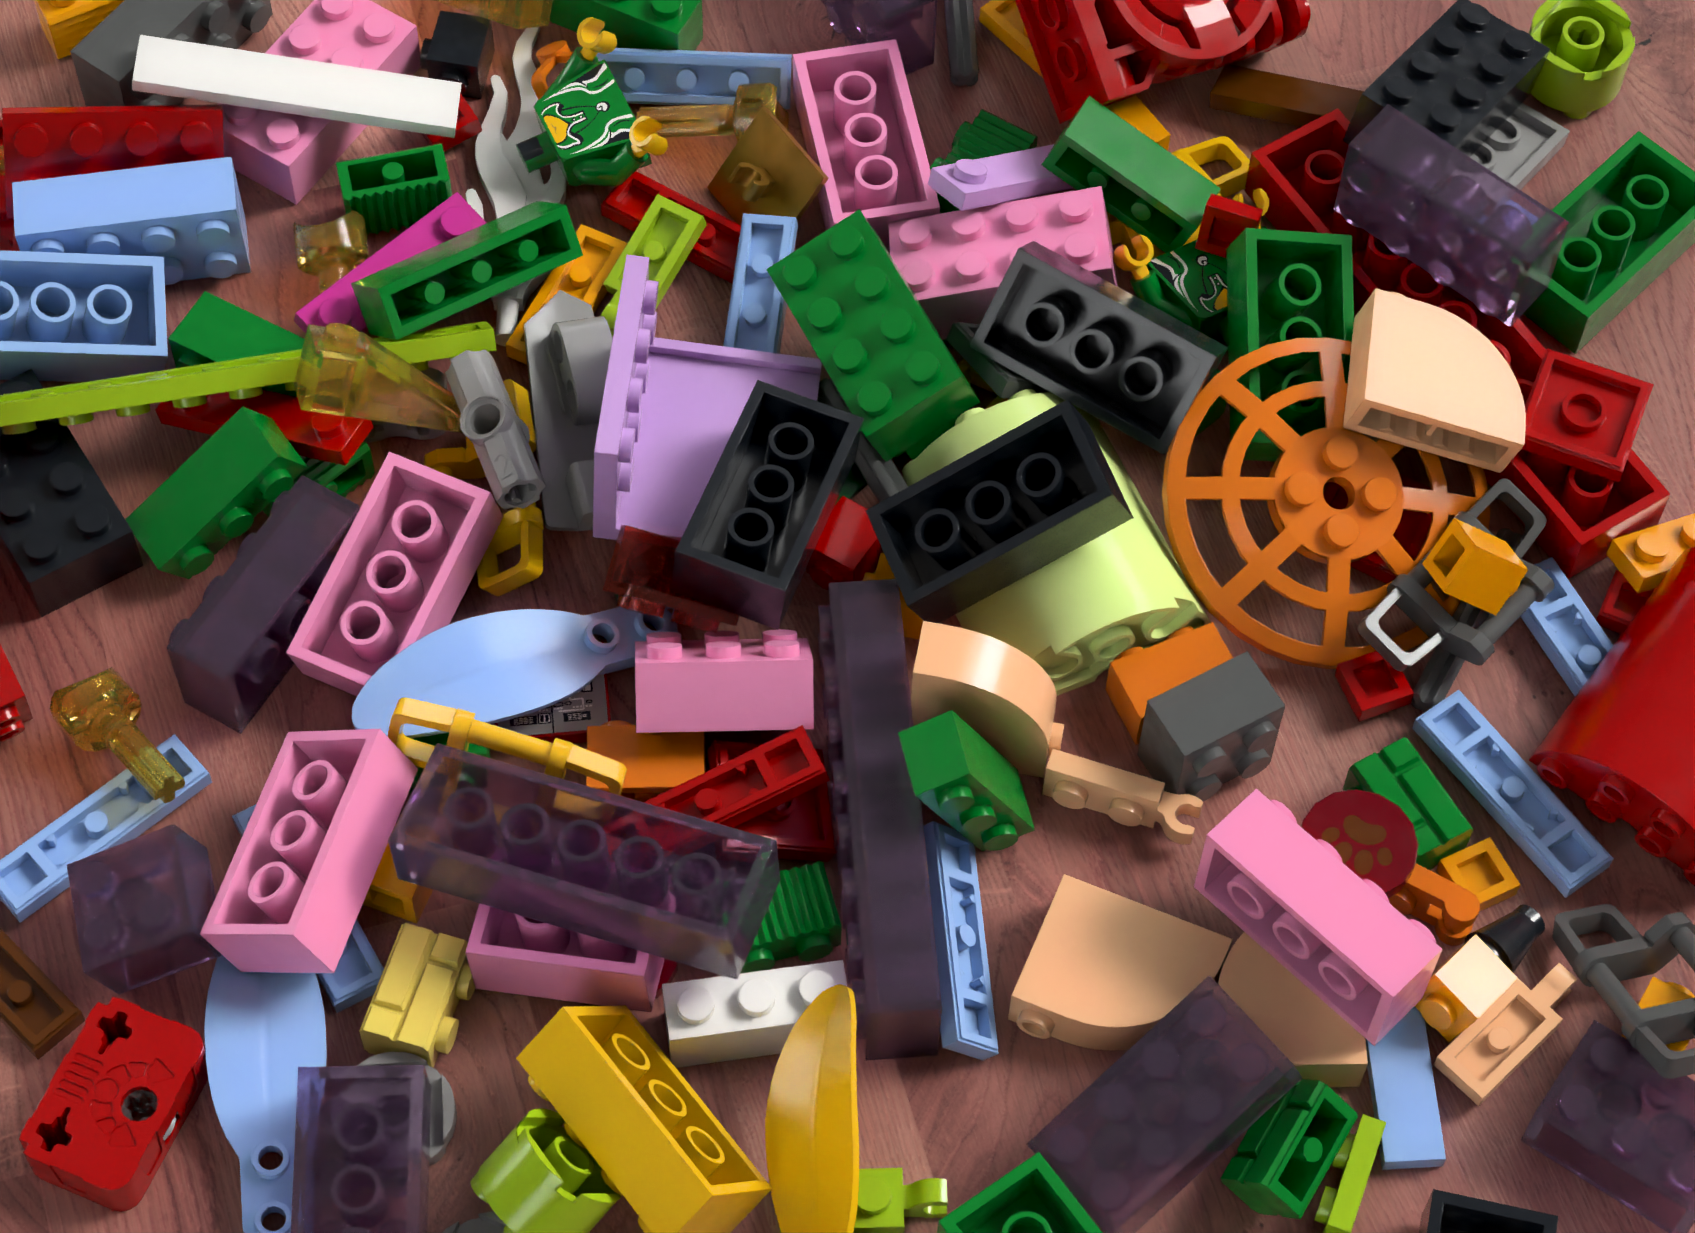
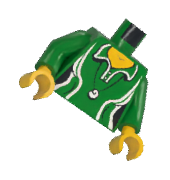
(589, 120)
(1184, 280)

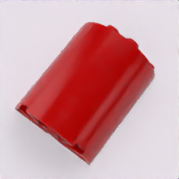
(1632, 726)

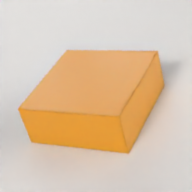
(1482, 872)

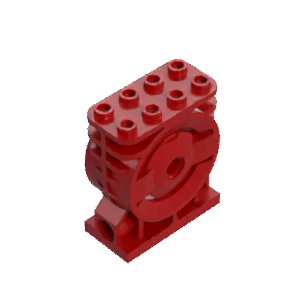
(1126, 45)

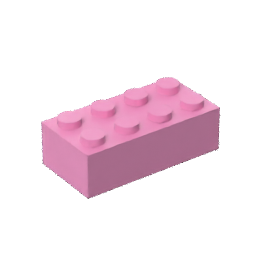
(863, 134)
(296, 150)
(962, 256)
(395, 572)
(310, 852)
(1316, 915)

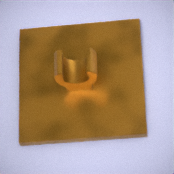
(767, 173)

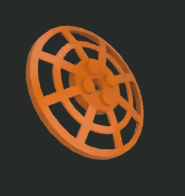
(1300, 509)

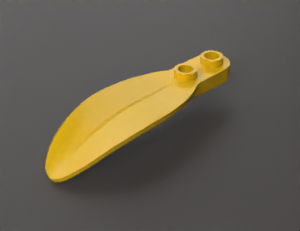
(815, 1120)

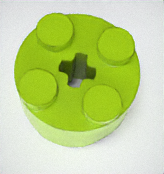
(1586, 57)
(543, 1179)

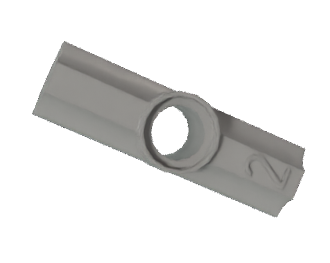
(495, 429)

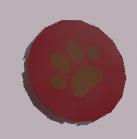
(1369, 836)

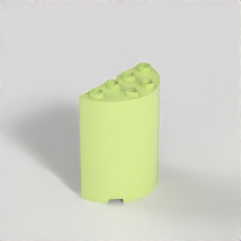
(1091, 601)

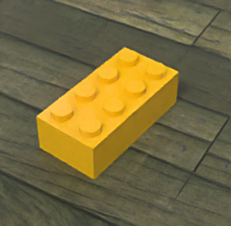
(641, 1122)

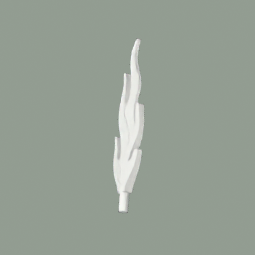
(505, 175)

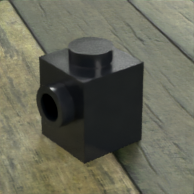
(460, 51)

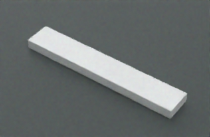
(296, 86)

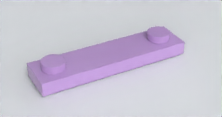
(996, 179)

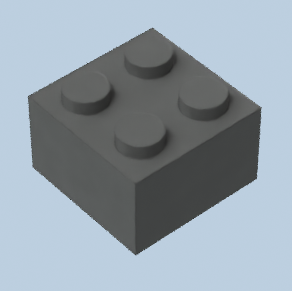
(1211, 729)

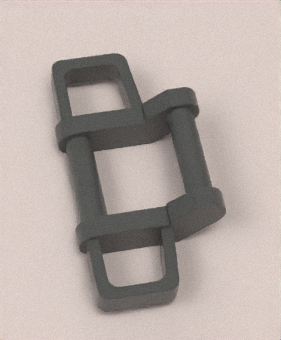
(1442, 629)
(1628, 959)

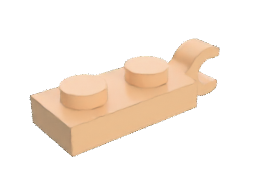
(1120, 794)
(1505, 1035)

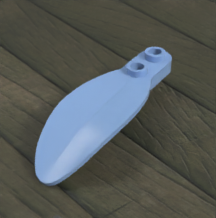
(504, 664)
(254, 1042)

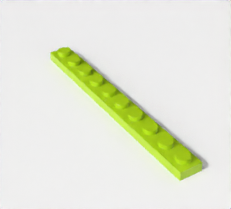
(190, 384)

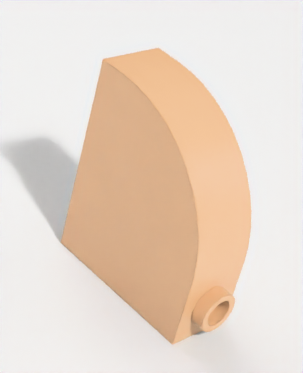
(1432, 384)
(991, 689)
(1109, 968)
(1293, 1016)

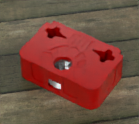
(102, 1091)

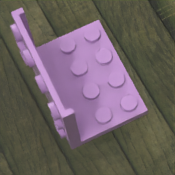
(671, 413)

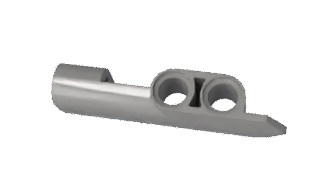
(567, 381)

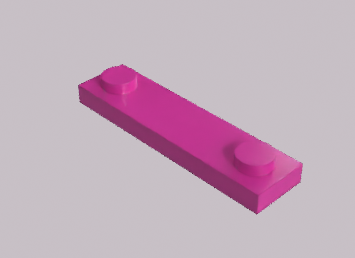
(339, 301)

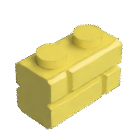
(418, 995)

